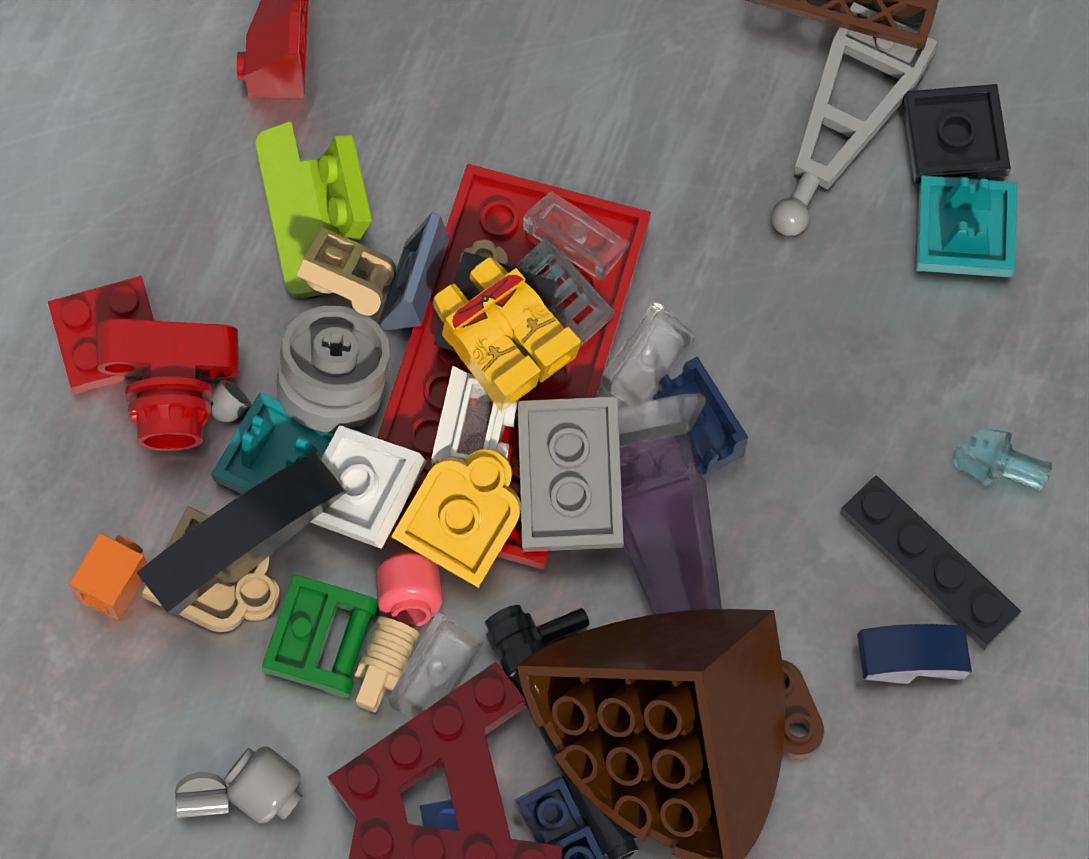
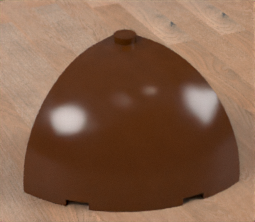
(669, 723)

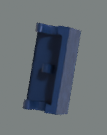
(717, 431)

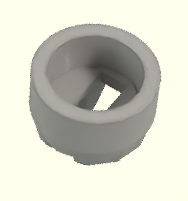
(228, 402)

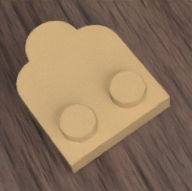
(225, 607)

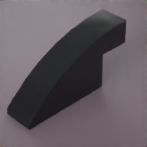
(241, 534)

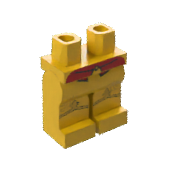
(504, 333)

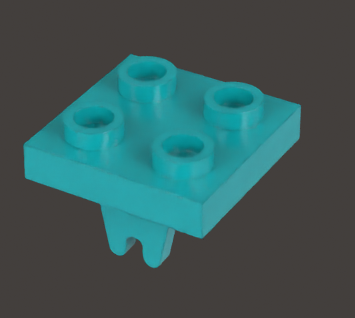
(966, 226)
(265, 445)

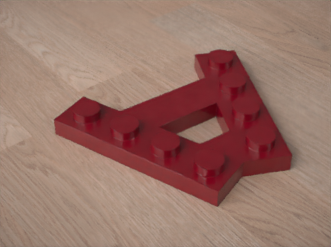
(446, 735)

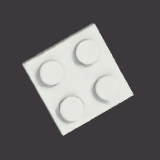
(376, 483)

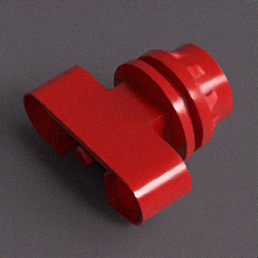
(171, 357)

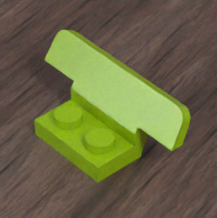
(309, 197)

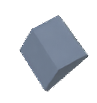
(415, 275)

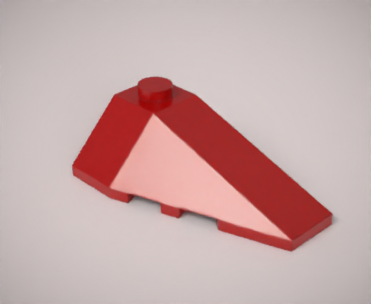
(276, 50)

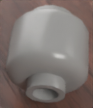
(263, 784)

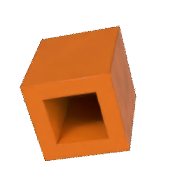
(109, 575)

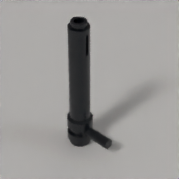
(516, 639)

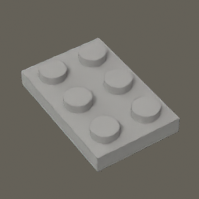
(570, 474)

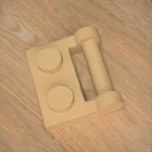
(331, 266)

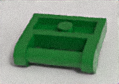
(304, 629)

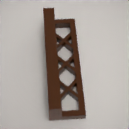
(914, 12)

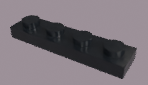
(930, 562)

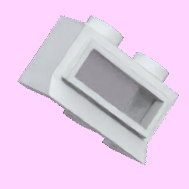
(470, 420)

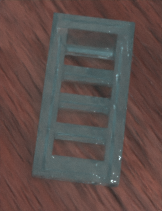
(548, 254)

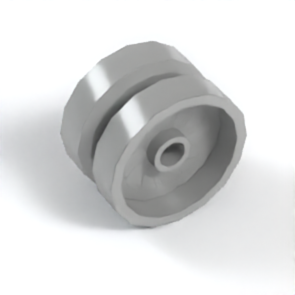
(332, 368)

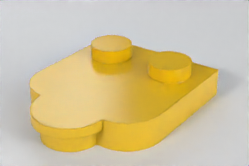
(462, 514)

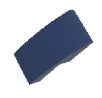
(914, 650)
(557, 821)

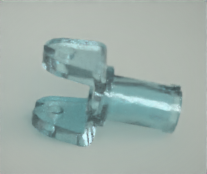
(997, 459)

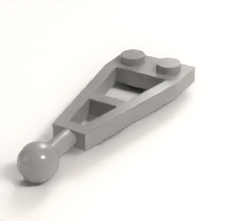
(900, 61)

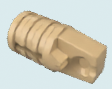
(384, 661)

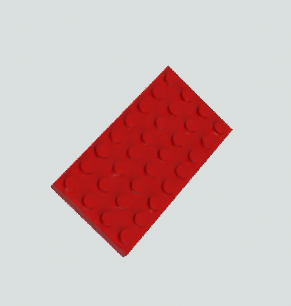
(492, 209)

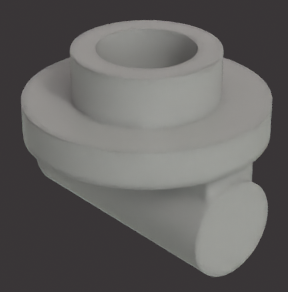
(201, 795)

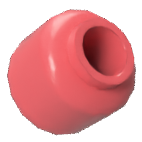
(409, 588)

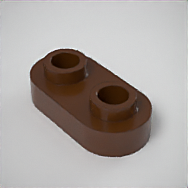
(800, 709)

